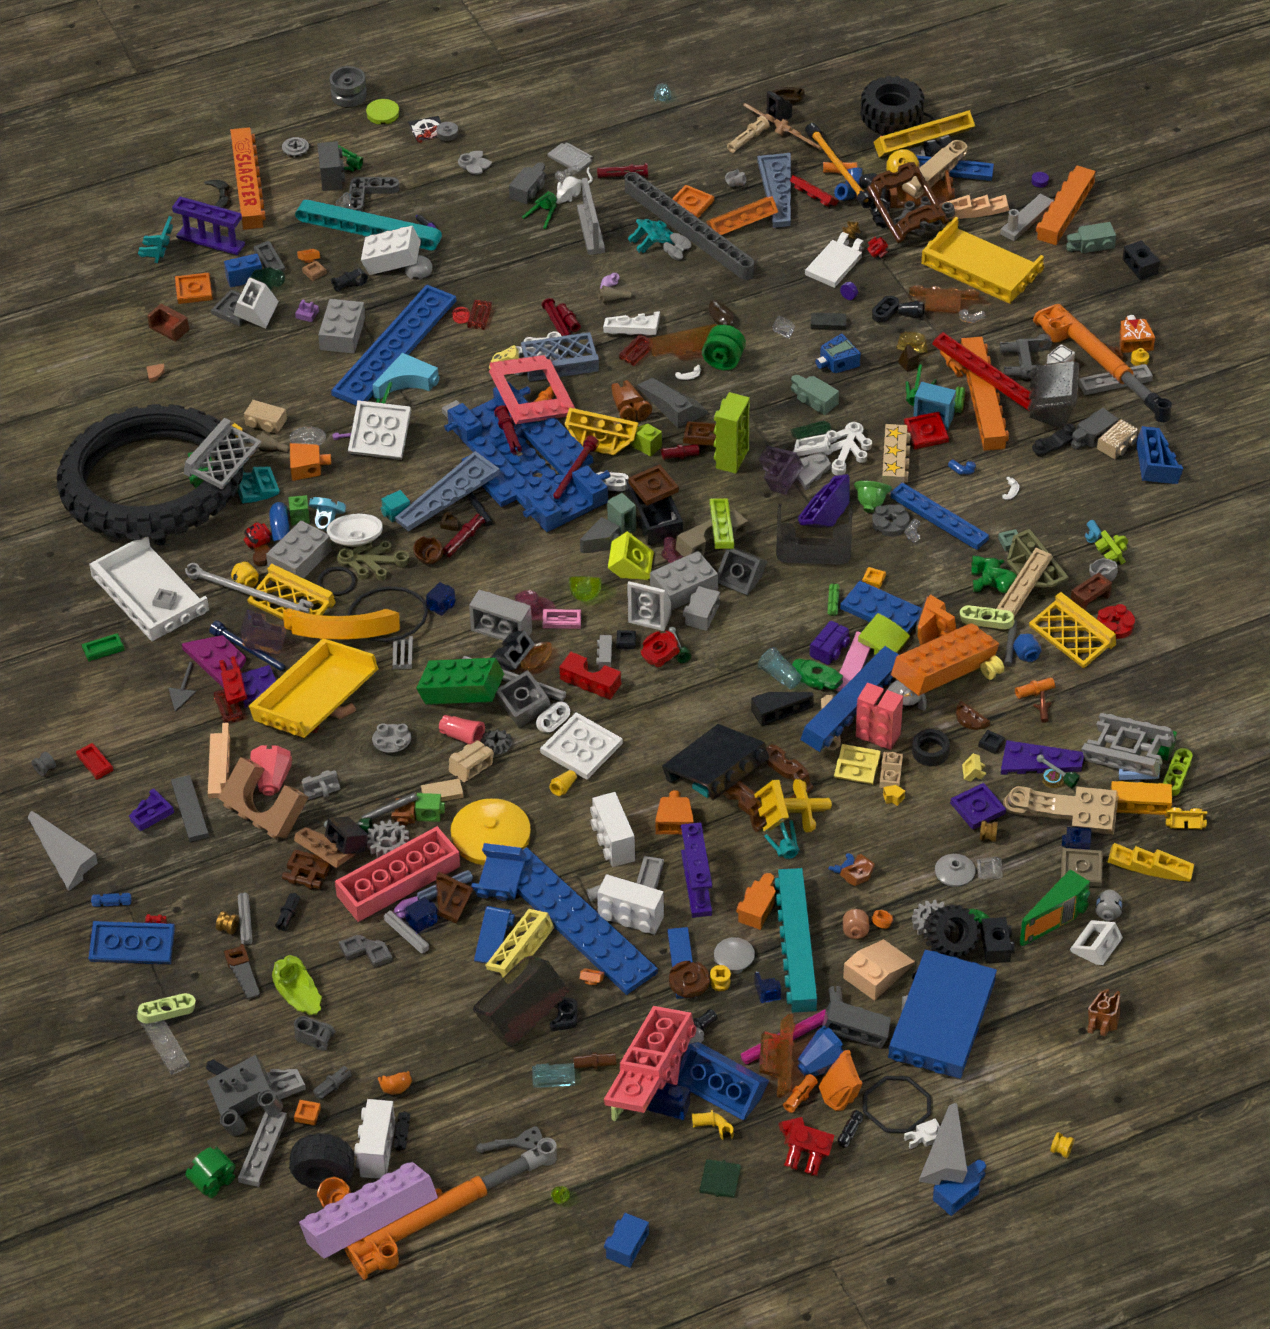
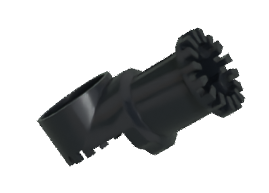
(349, 279)

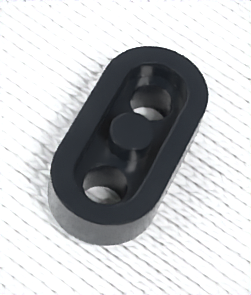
(885, 309)

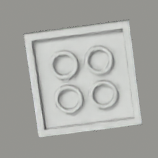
(379, 430)
(581, 745)

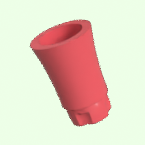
(462, 729)

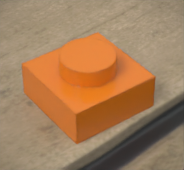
(308, 255)
(591, 976)
(307, 1112)

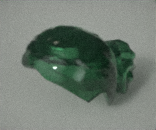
(269, 276)

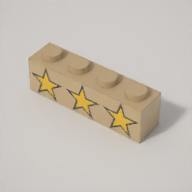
(895, 455)

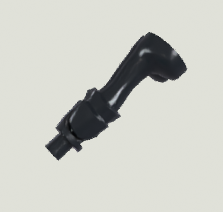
(866, 181)

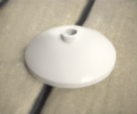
(354, 529)

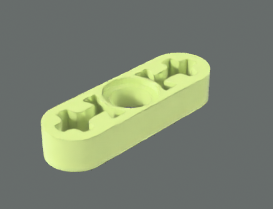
(1001, 615)
(152, 1012)

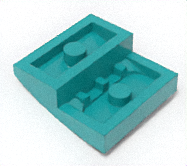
(258, 485)

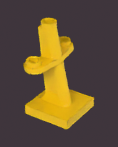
(776, 807)

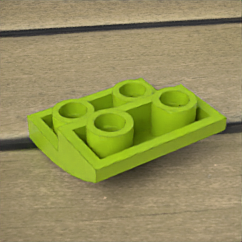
(882, 633)

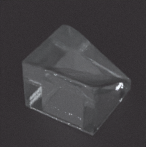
(783, 326)
(989, 868)

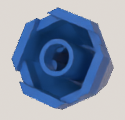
(820, 1053)

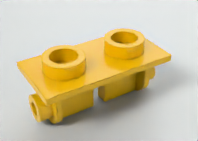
(1193, 817)

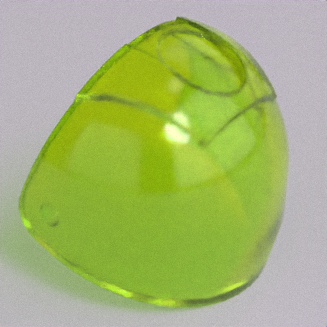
(584, 587)

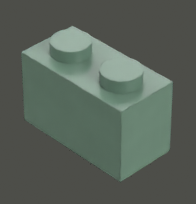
(623, 513)

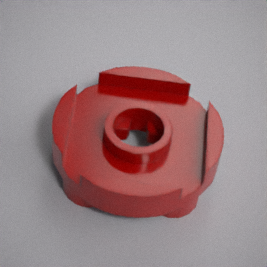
(1120, 614)
(659, 656)

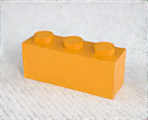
(1143, 797)

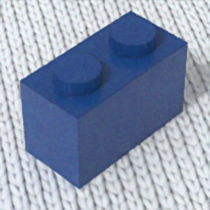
(240, 269)
(626, 1240)

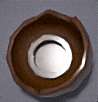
(428, 550)

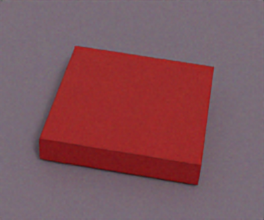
(926, 430)

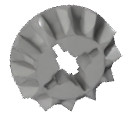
(289, 145)

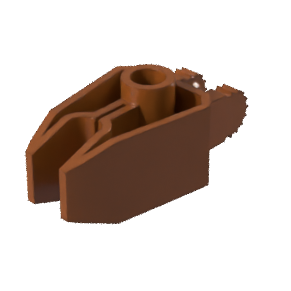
(1104, 1013)

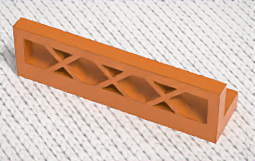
(743, 215)

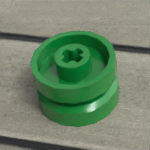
(723, 347)

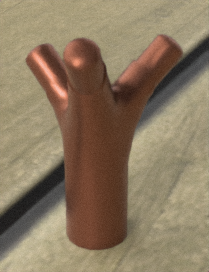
(1043, 708)

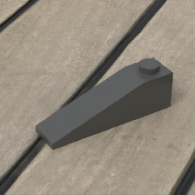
(672, 403)

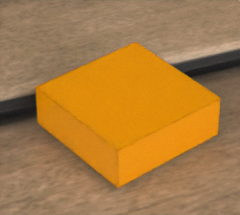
(874, 577)

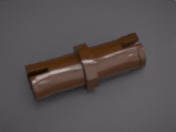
(594, 1060)

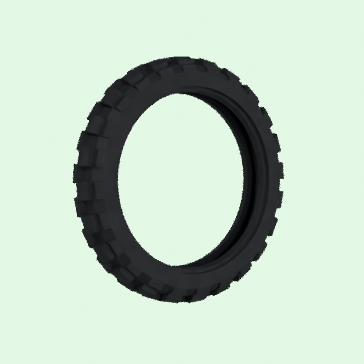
(151, 520)

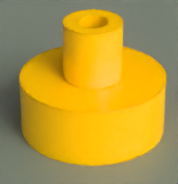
(1139, 357)

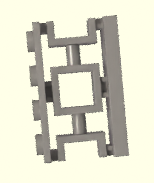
(1124, 757)

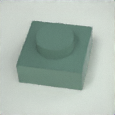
(1006, 538)

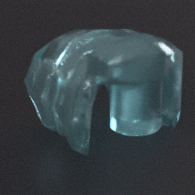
(662, 90)

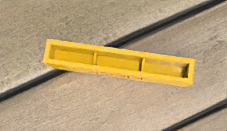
(917, 135)

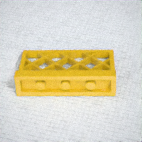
(291, 581)
(1086, 623)

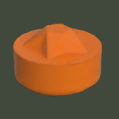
(882, 919)

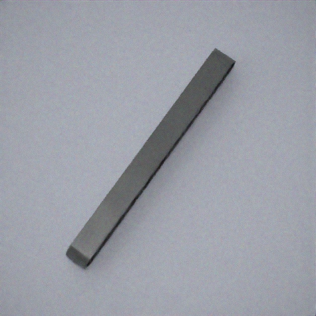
(689, 226)

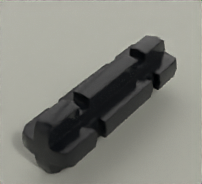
(850, 1128)
(401, 1132)

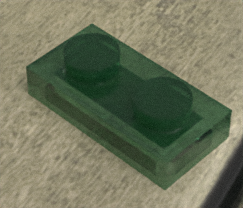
(816, 429)

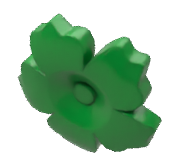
(979, 914)

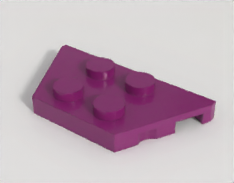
(210, 651)

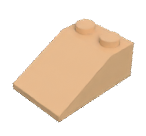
(876, 968)

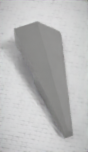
(65, 853)
(947, 1154)

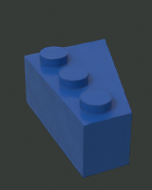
(1155, 457)

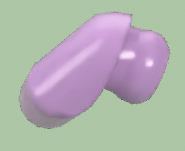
(610, 280)

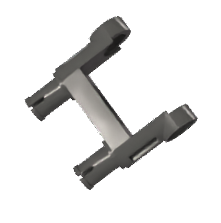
(1023, 348)

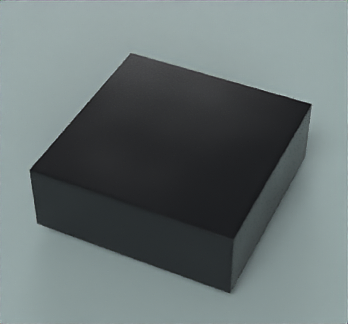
(626, 639)
(991, 742)

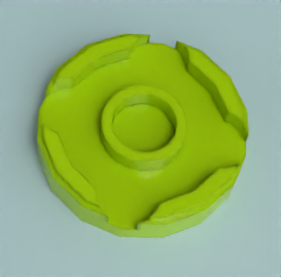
(382, 111)

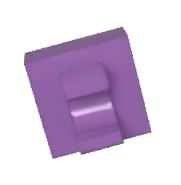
(307, 311)

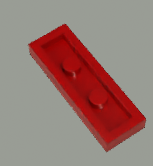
(813, 191)

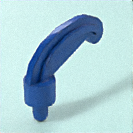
(837, 869)

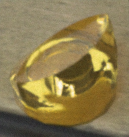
(915, 339)

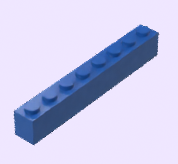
(843, 706)

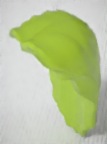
(296, 985)

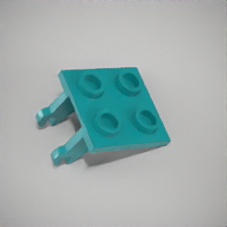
(656, 233)
(159, 242)

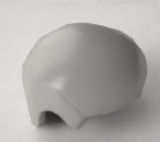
(421, 269)
(1105, 567)

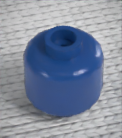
(1027, 647)

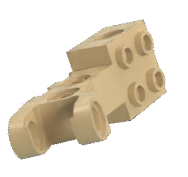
(1088, 809)

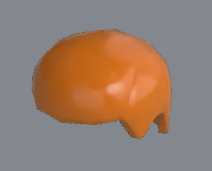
(396, 1083)
(332, 1190)

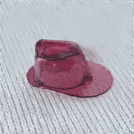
(537, 603)

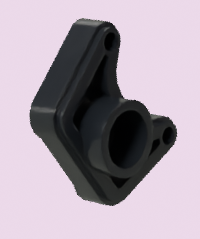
(566, 1016)

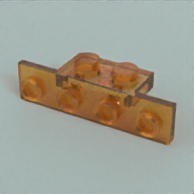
(943, 299)
(680, 341)
(777, 1054)

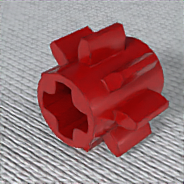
(877, 247)

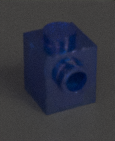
(441, 598)
(1077, 838)
(421, 914)

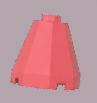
(276, 767)

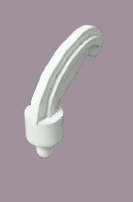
(687, 376)
(1014, 489)

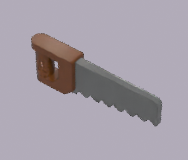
(242, 970)

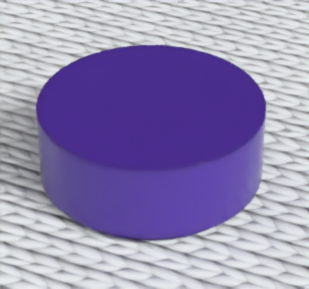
(1040, 179)
(849, 291)

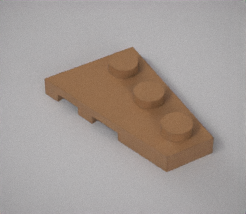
(321, 847)

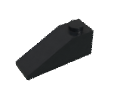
(779, 705)

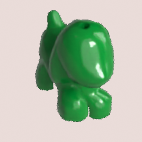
(991, 574)

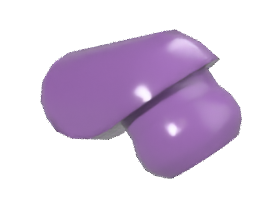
(400, 908)

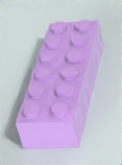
(368, 1209)

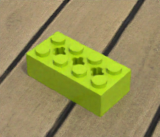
(732, 432)

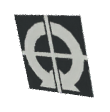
(419, 126)

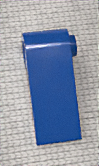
(493, 932)

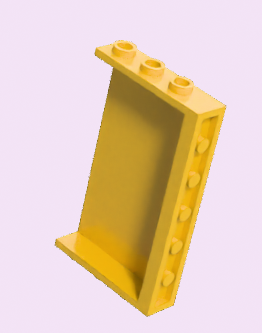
(980, 263)
(313, 687)

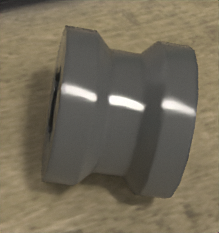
(43, 763)

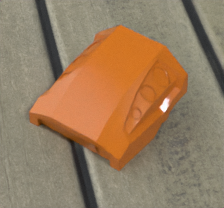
(840, 1083)

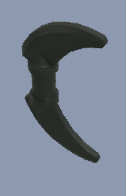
(223, 187)

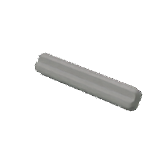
(245, 919)
(406, 932)

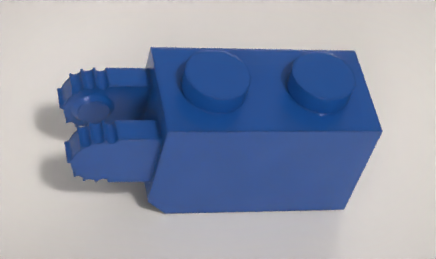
(954, 1195)

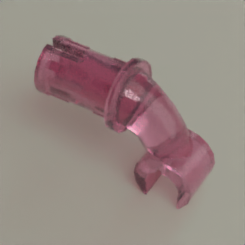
(669, 550)

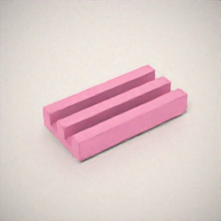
(566, 619)

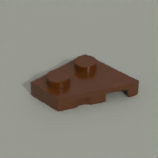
(451, 897)

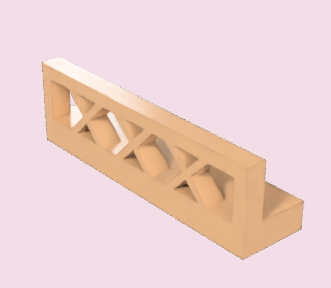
(219, 761)

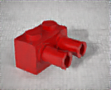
(810, 1140)

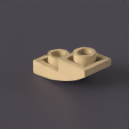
(891, 769)

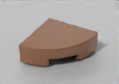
(155, 372)

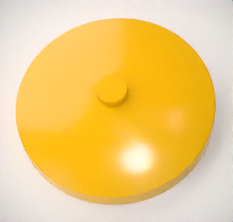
(489, 822)

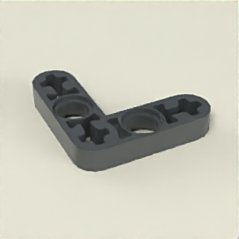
(391, 186)

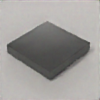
(226, 306)

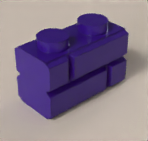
(829, 643)

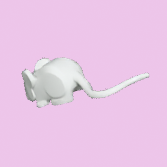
(569, 188)

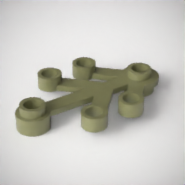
(371, 558)

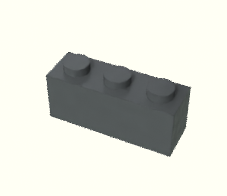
(857, 1023)

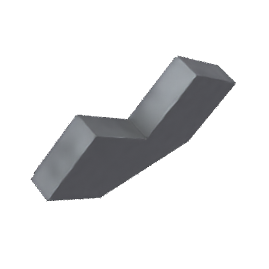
(358, 945)

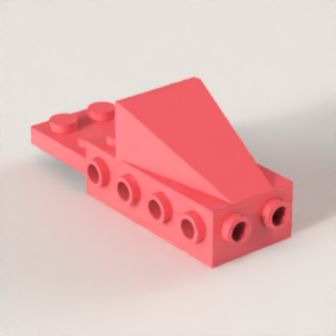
(652, 1059)

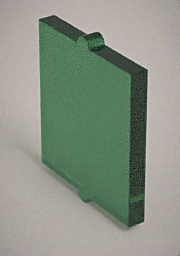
(720, 1178)

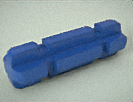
(111, 899)

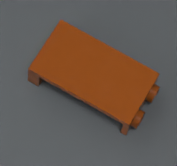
(941, 190)

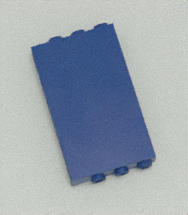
(942, 1014)

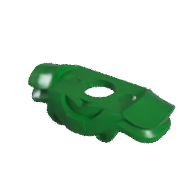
(829, 677)

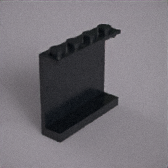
(717, 759)

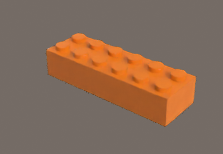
(944, 659)

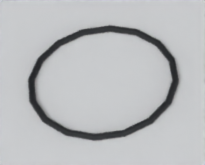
(393, 588)

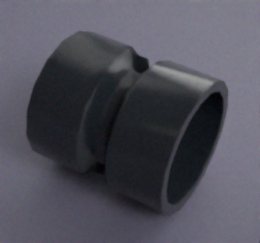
(934, 145)

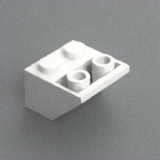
(256, 303)

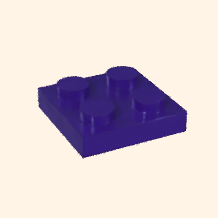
(257, 682)
(978, 805)

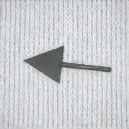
(180, 696)

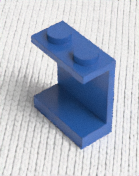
(500, 872)

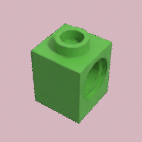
(299, 509)
(429, 807)

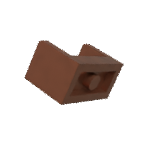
(168, 322)
(1091, 589)

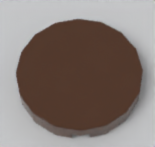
(689, 979)

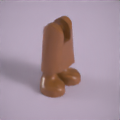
(630, 402)

